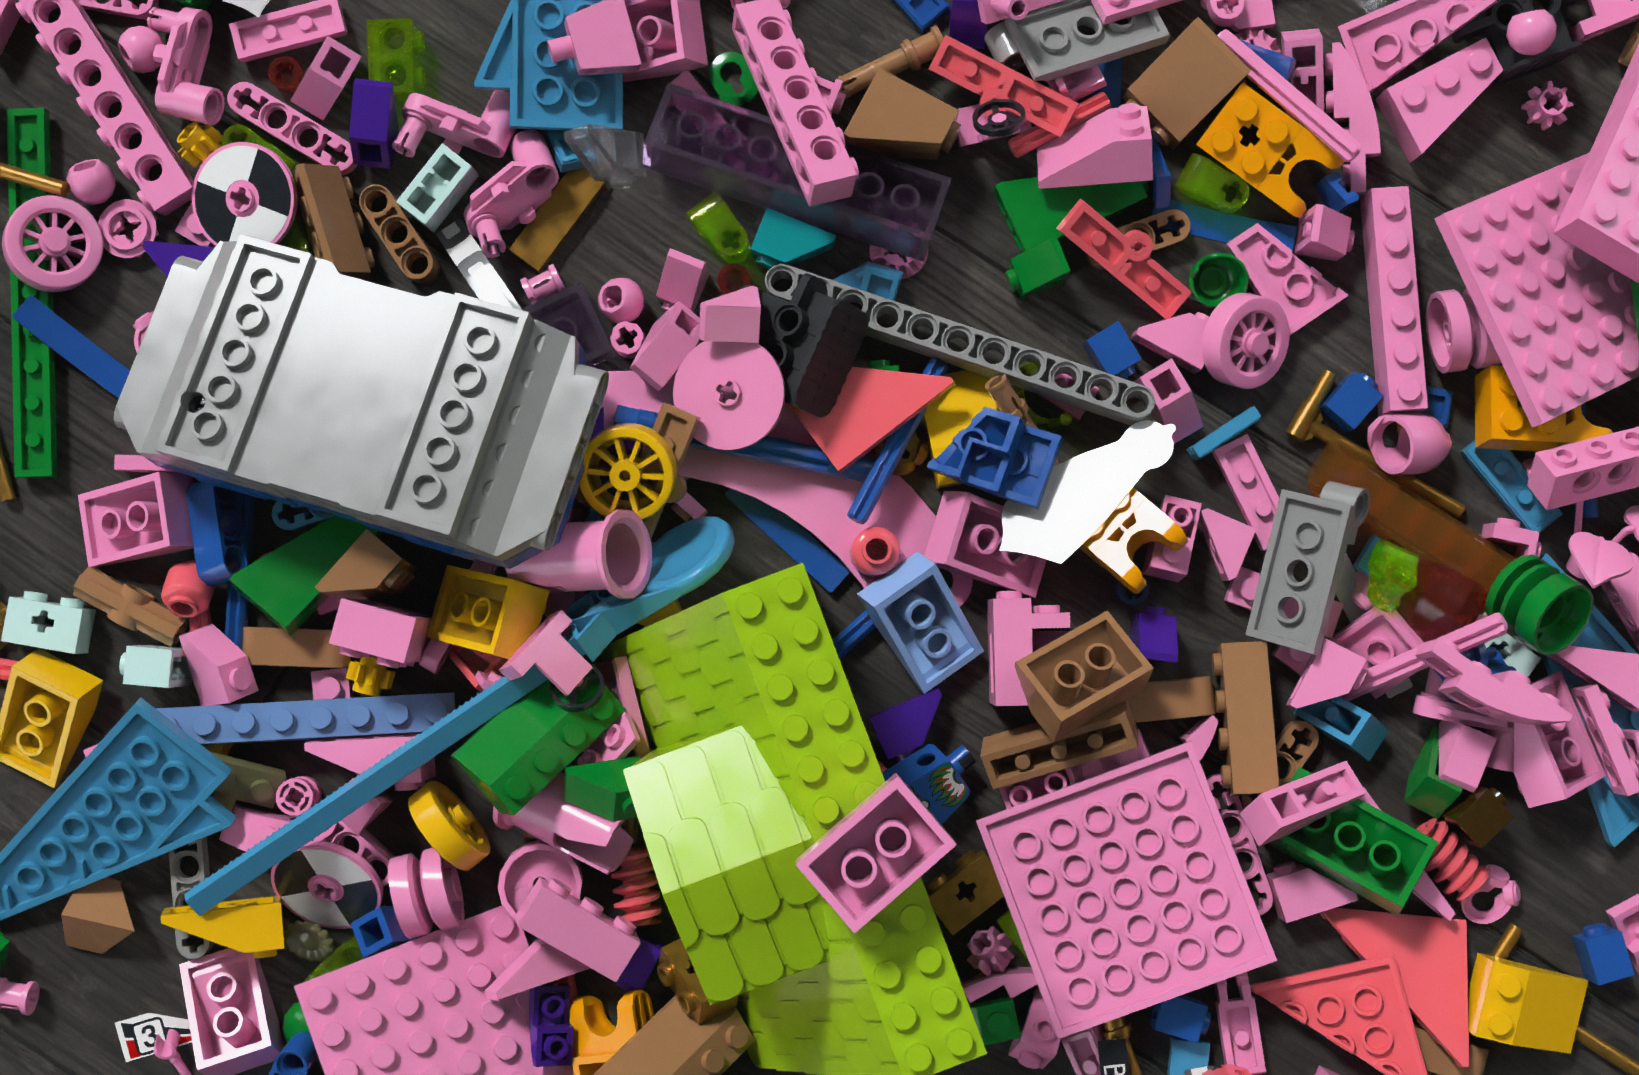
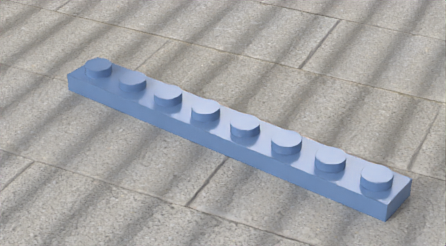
(311, 718)

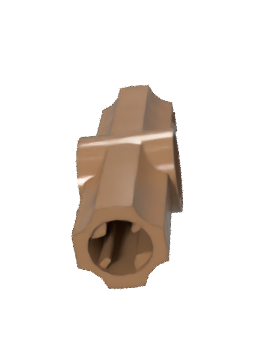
(130, 606)

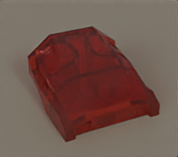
(1441, 601)

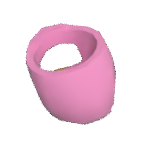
(1419, 447)

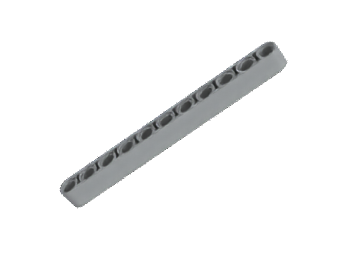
(979, 343)

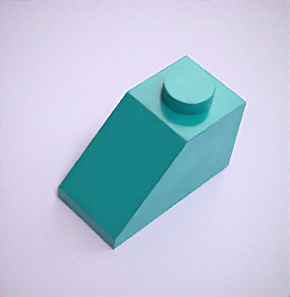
(788, 240)

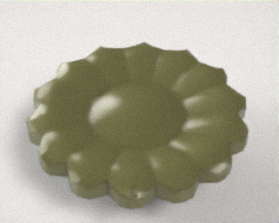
(308, 941)

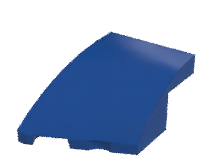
(1001, 457)

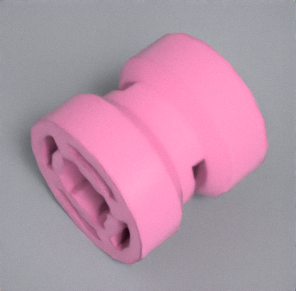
(306, 793)

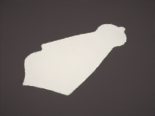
(1084, 493)

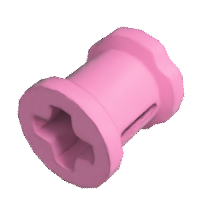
(543, 285)
(617, 338)
(19, 995)

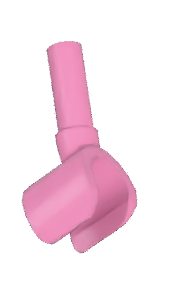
(168, 1050)

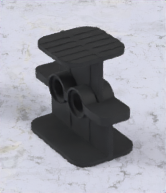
(1512, 62)
(820, 346)

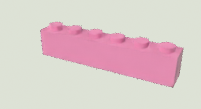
(1393, 300)

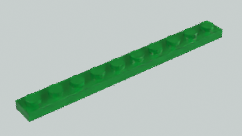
(31, 358)

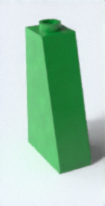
(1036, 212)
(286, 578)

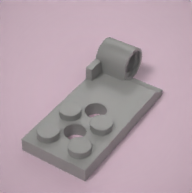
(1054, 47)
(1317, 534)

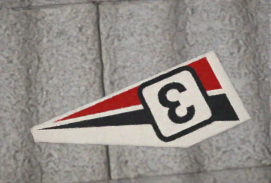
(140, 1032)

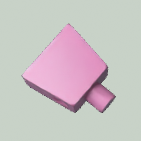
(598, 40)

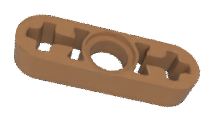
(1160, 221)
(1287, 740)

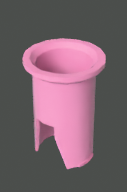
(594, 557)
(570, 828)

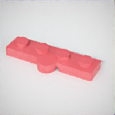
(997, 81)
(1124, 258)

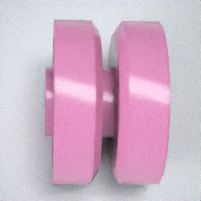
(1457, 333)
(534, 861)
(425, 893)

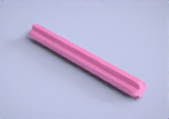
(1293, 100)
(1407, 664)

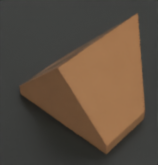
(97, 916)

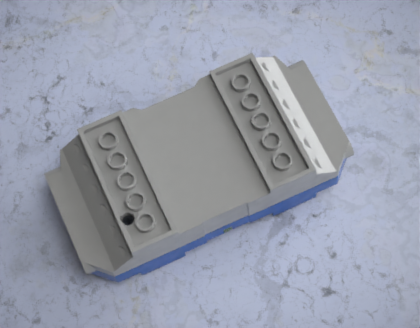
(365, 401)

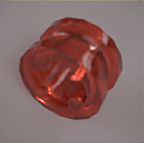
(275, 74)
(730, 268)

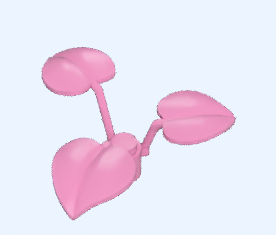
(1593, 556)

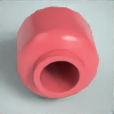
(887, 546)
(185, 591)

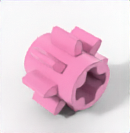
(1558, 103)
(989, 951)

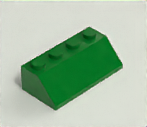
(532, 744)
(1362, 851)

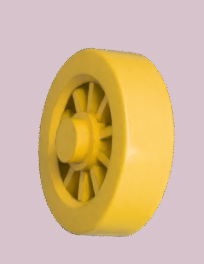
(628, 471)
(449, 825)

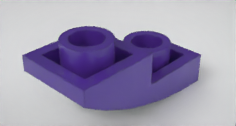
(549, 1025)

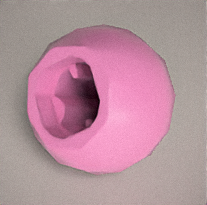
(1531, 32)
(138, 47)
(91, 182)
(620, 300)

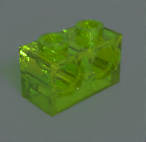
(386, 62)

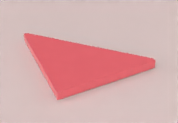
(870, 410)
(1430, 963)
(1356, 1008)

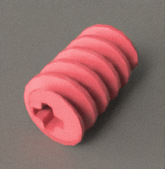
(1453, 861)
(636, 888)

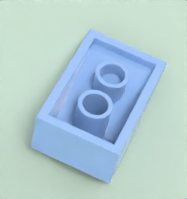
(921, 621)

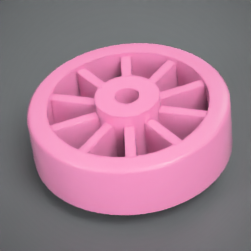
(52, 244)
(1245, 340)

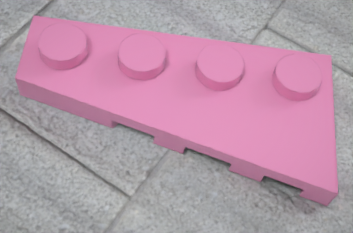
(1403, 32)

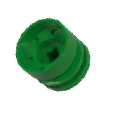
(1540, 604)

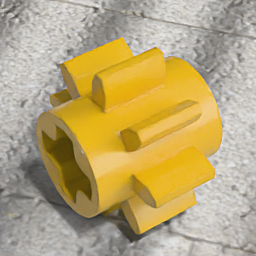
(198, 143)
(369, 676)

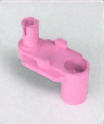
(183, 64)
(484, 134)
(512, 192)
(1437, 705)

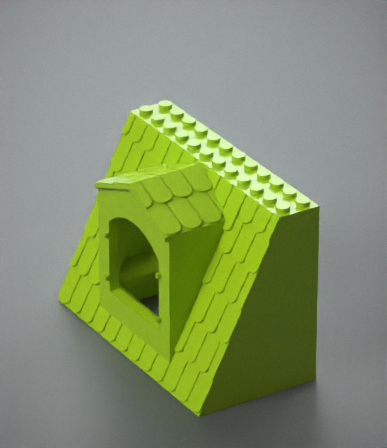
(742, 776)

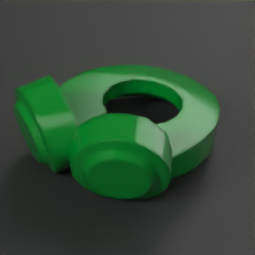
(725, 90)

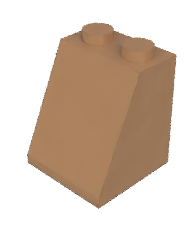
(1187, 83)
(902, 121)

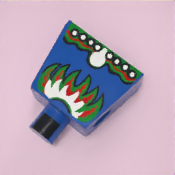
(935, 778)

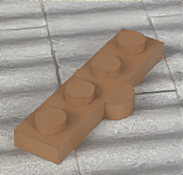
(678, 430)

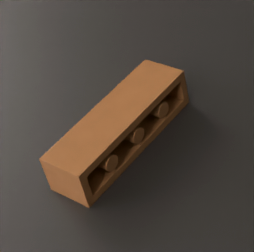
(1247, 718)
(1031, 753)

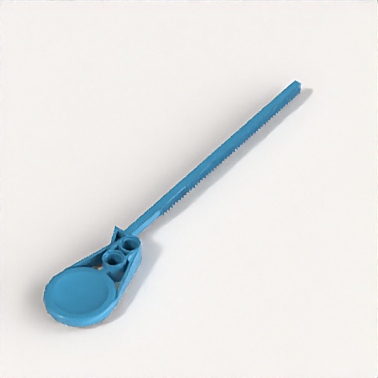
(680, 563)

